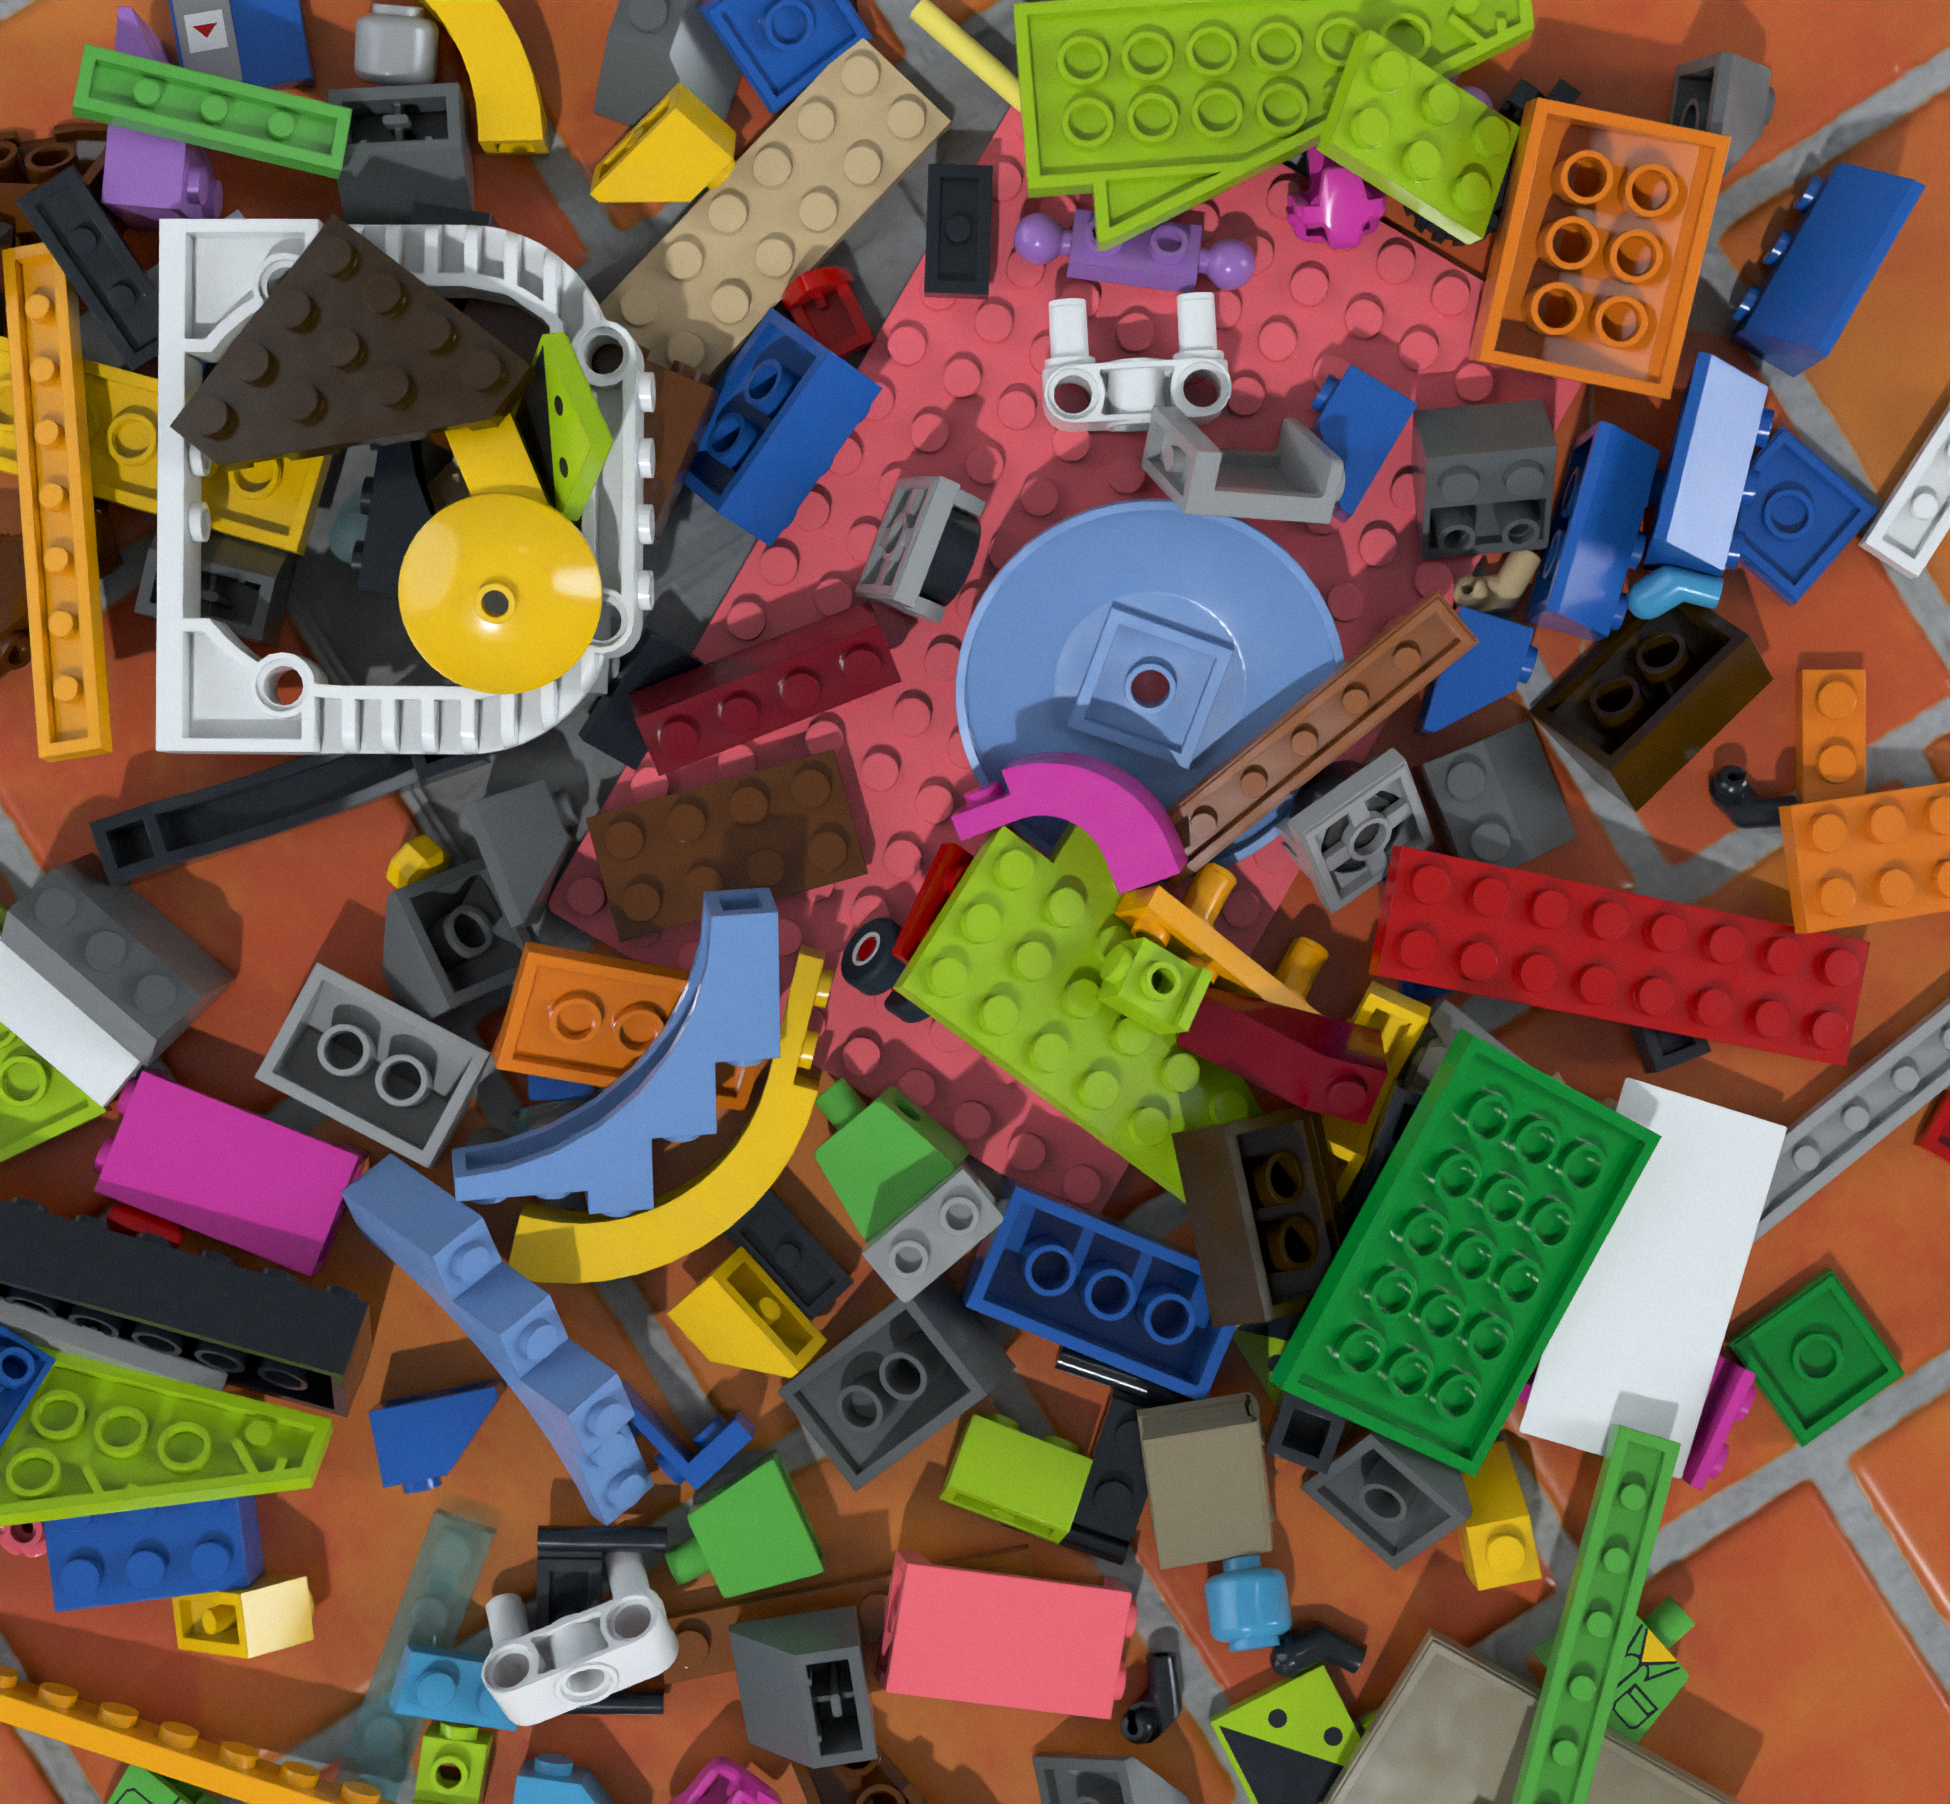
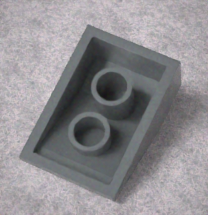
(896, 1381)

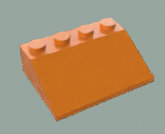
(1599, 247)

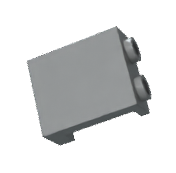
(1289, 484)
(933, 1233)

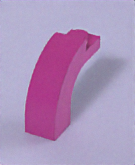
(1094, 795)

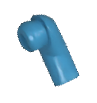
(1670, 587)

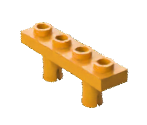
(1189, 933)

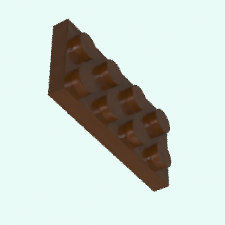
(756, 830)

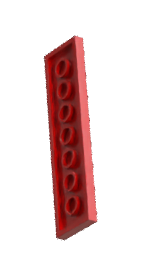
(1617, 956)

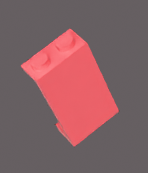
(1004, 1638)

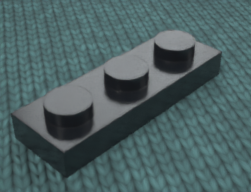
(97, 263)

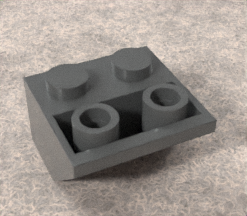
(404, 150)
(1483, 478)
(240, 586)
(806, 1687)

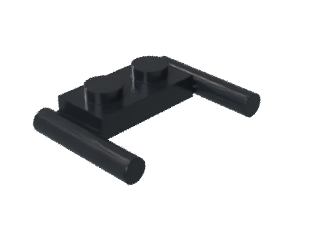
(1117, 1478)
(573, 1582)

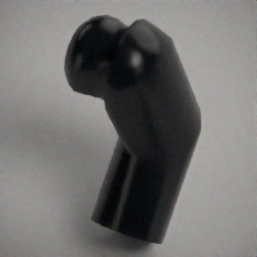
(1742, 803)
(1312, 1644)
(1158, 1704)

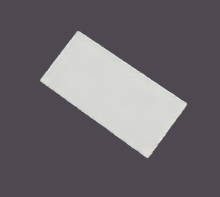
(1664, 1283)

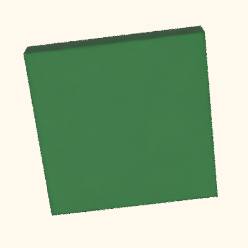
(1814, 1357)

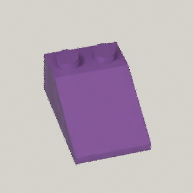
(150, 174)

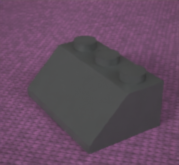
(114, 956)

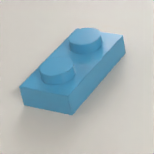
(445, 1688)

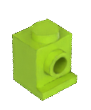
(1129, 988)
(458, 1745)

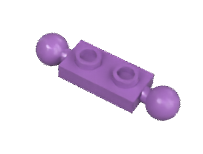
(1157, 259)

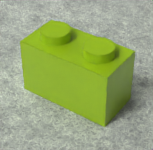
(1017, 1477)

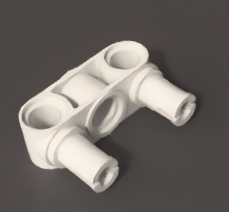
(1127, 389)
(580, 1654)

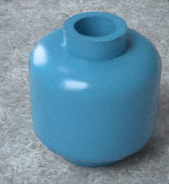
(1247, 1604)

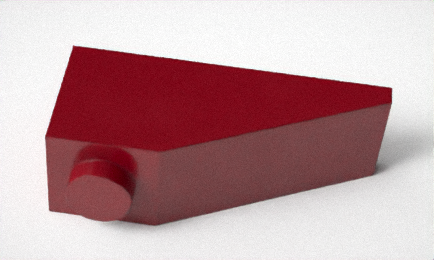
(1291, 1053)

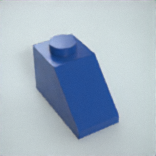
(1360, 425)
(1481, 674)
(429, 1432)

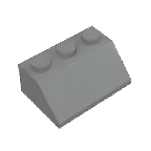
(374, 1066)

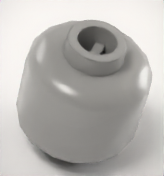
(396, 46)

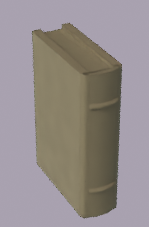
(1207, 1479)

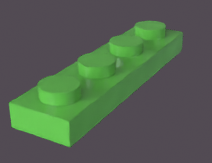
(211, 111)

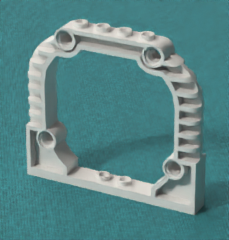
(214, 687)

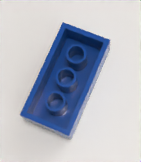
(1098, 1290)

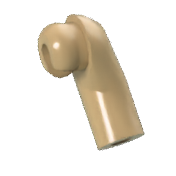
(1499, 591)

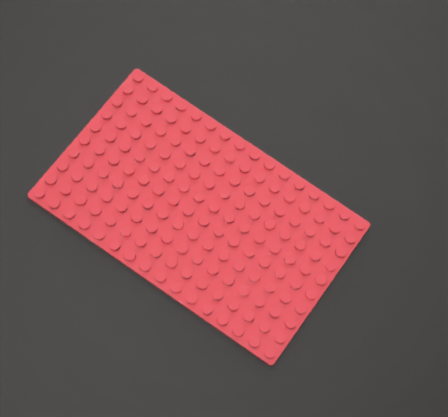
(968, 407)

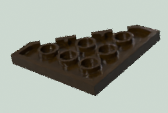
(349, 359)

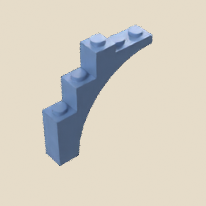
(670, 1091)
(512, 1323)

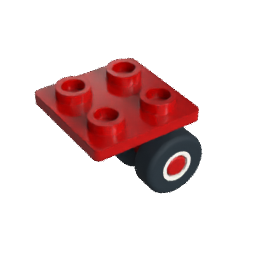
(884, 948)

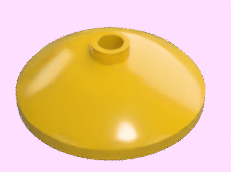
(511, 548)

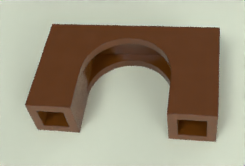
(681, 405)

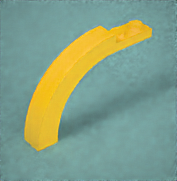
(501, 76)
(587, 1247)

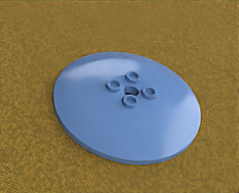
(1130, 594)

